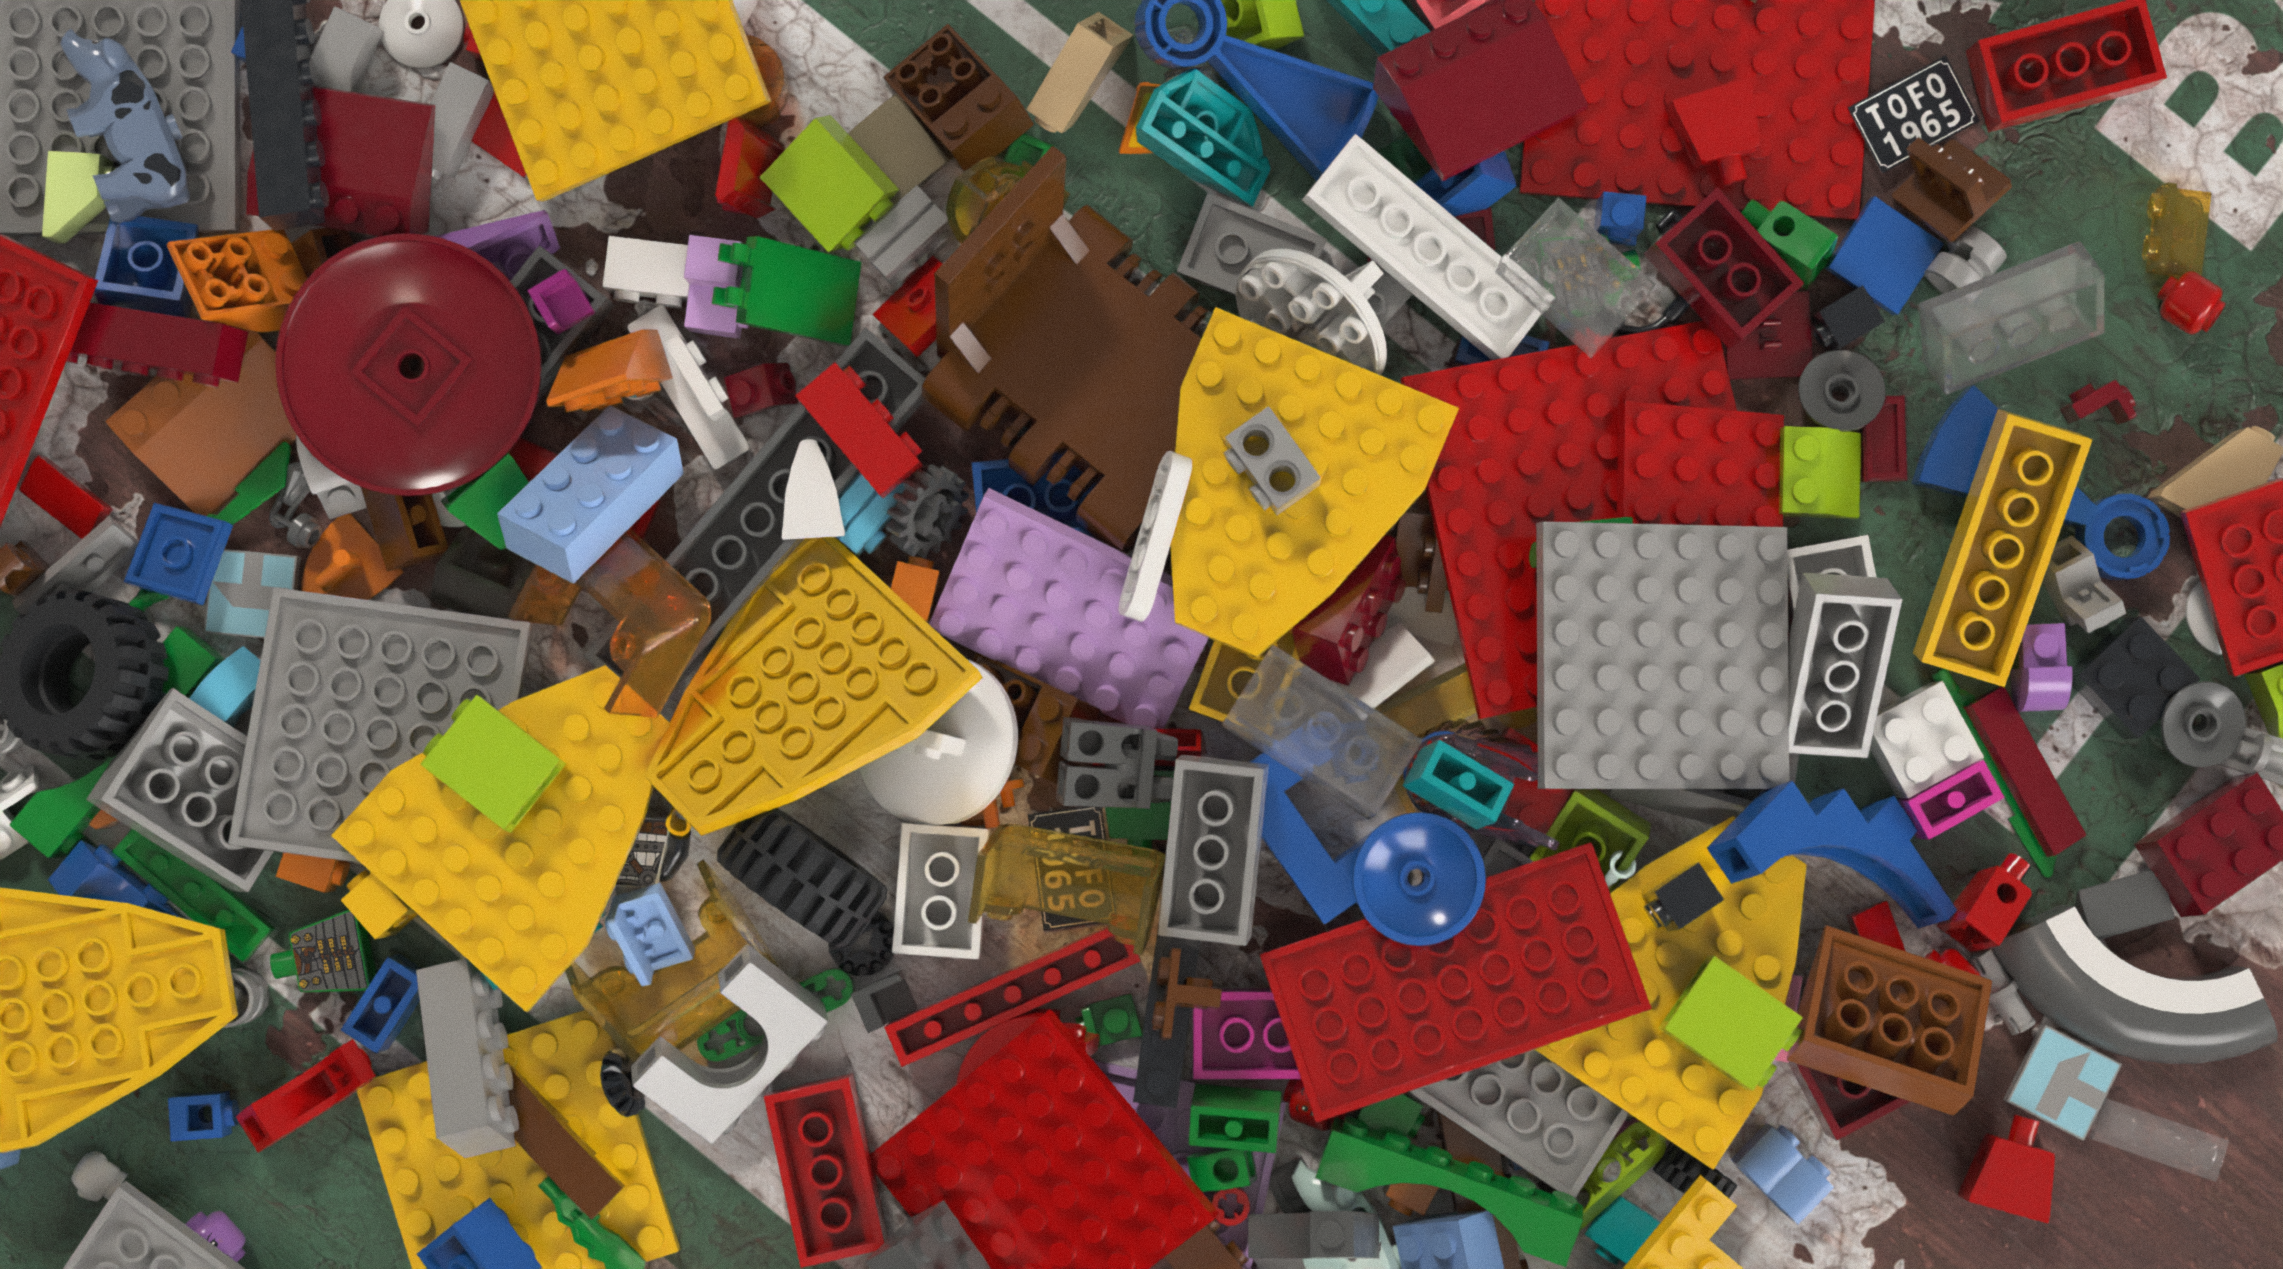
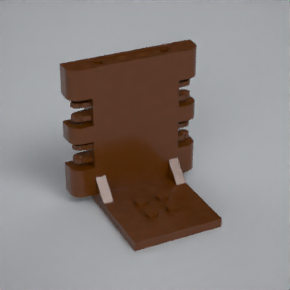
(1065, 349)

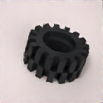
(1683, 1170)

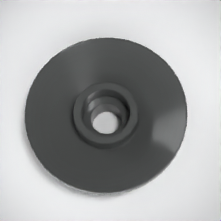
(1846, 373)
(2219, 729)

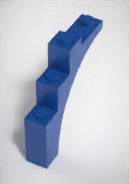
(1833, 828)

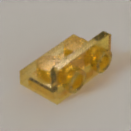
(2176, 230)

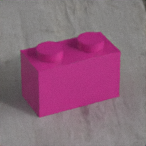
(1952, 800)

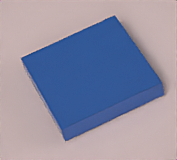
(1884, 255)
(178, 554)

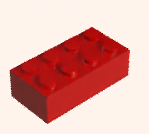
(2066, 64)
(826, 1170)

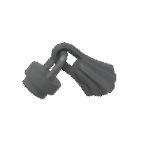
(303, 529)

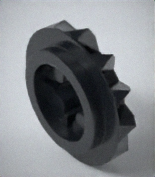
(863, 962)
(617, 1083)

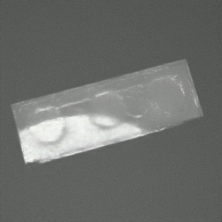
(2159, 1139)

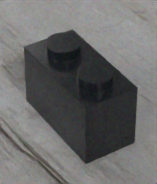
(1681, 898)

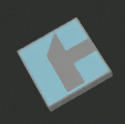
(243, 591)
(2062, 1082)

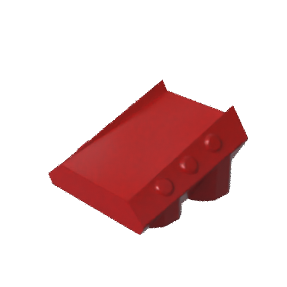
(744, 159)

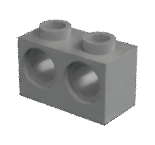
(1281, 456)

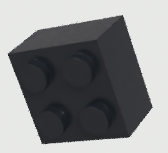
(2131, 677)

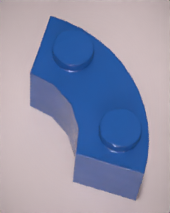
(100, 876)

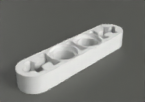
(1155, 536)

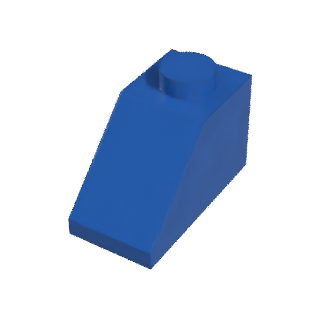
(1472, 188)

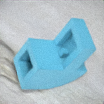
(229, 686)

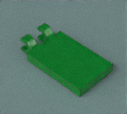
(791, 290)

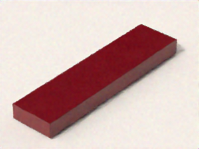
(2025, 771)

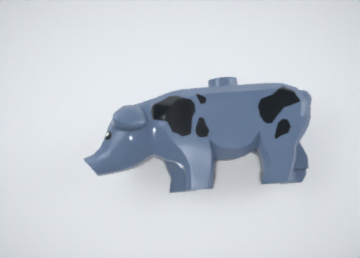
(133, 126)

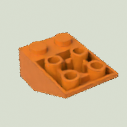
(240, 277)
(611, 372)

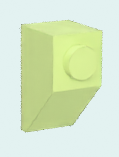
(72, 193)

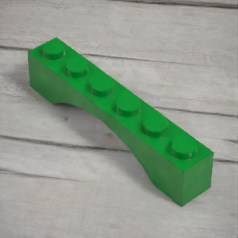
(60, 815)
(1364, 1159)

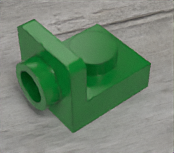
(1111, 1018)

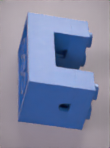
(1320, 880)

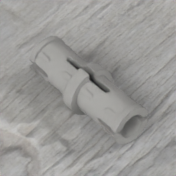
(2003, 992)

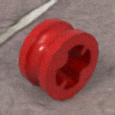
(1241, 1197)

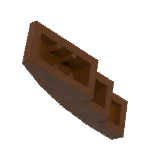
(560, 1150)

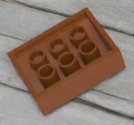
(207, 436)
(1892, 1021)

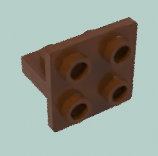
(1949, 187)
(1421, 558)
(1192, 994)

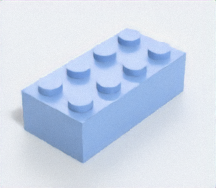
(591, 494)

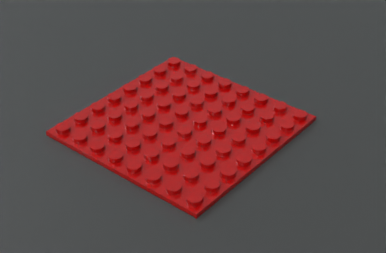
(1641, 54)
(1535, 448)

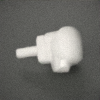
(96, 1177)

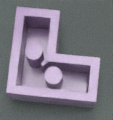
(703, 274)

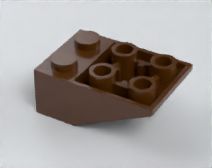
(959, 99)
(1038, 715)

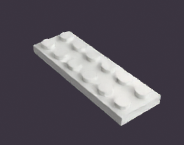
(1421, 247)

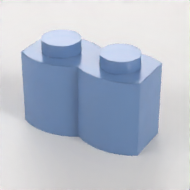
(1782, 1172)

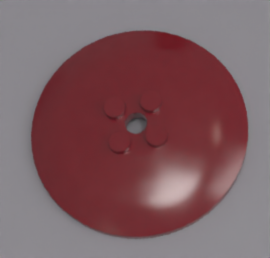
(345, 355)

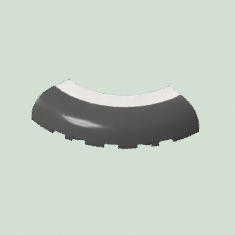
(2126, 1009)

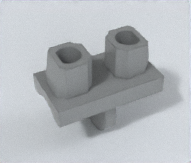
(2259, 754)

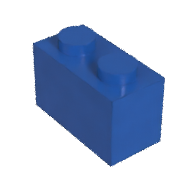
(385, 1004)

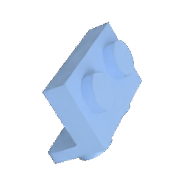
(648, 931)

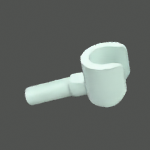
(1614, 874)

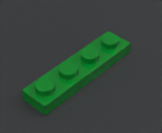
(196, 894)

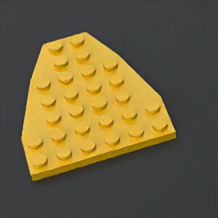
(1372, 441)
(804, 690)
(529, 896)
(97, 1005)
(1638, 1062)

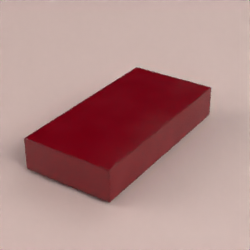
(1885, 444)

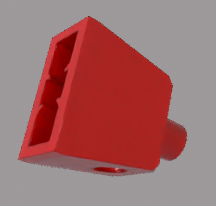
(1718, 127)
(1989, 905)
(2012, 1173)

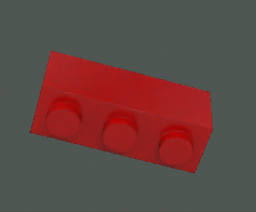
(861, 428)

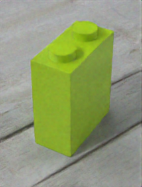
(830, 184)
(491, 762)
(1732, 1024)

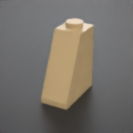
(1078, 72)
(2230, 466)

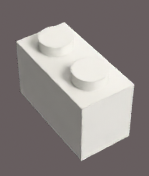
(646, 270)

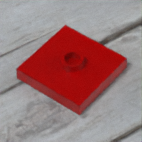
(912, 311)

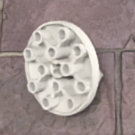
(1315, 305)
(953, 764)

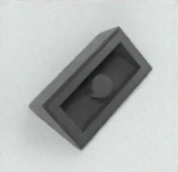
(2124, 904)

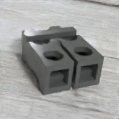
(1128, 769)

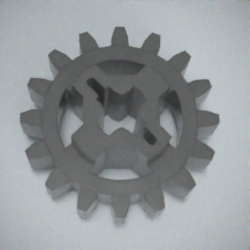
(927, 511)

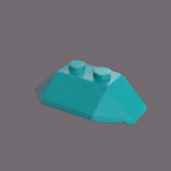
(1205, 136)

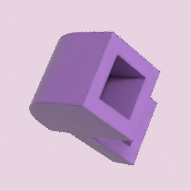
(2043, 673)

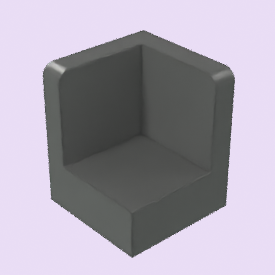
(884, 1001)

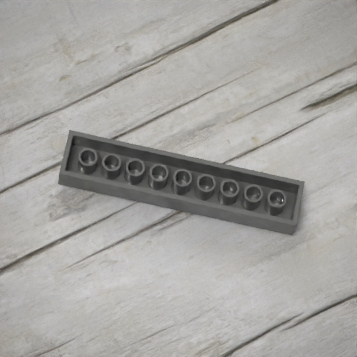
(740, 535)

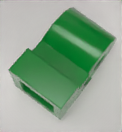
(1222, 1169)

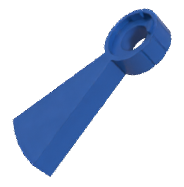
(1298, 101)
(1952, 461)

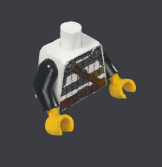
(656, 853)

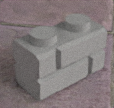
(905, 236)

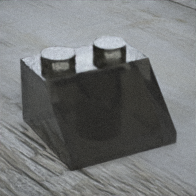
(479, 577)

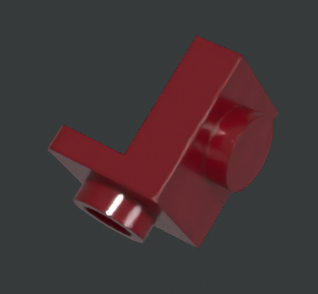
(761, 389)
(2088, 399)

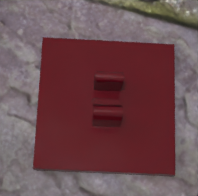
(1777, 345)

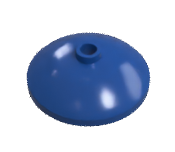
(1449, 885)

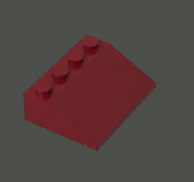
(1479, 85)
(374, 163)

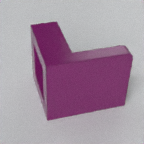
(561, 301)

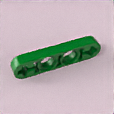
(732, 1047)

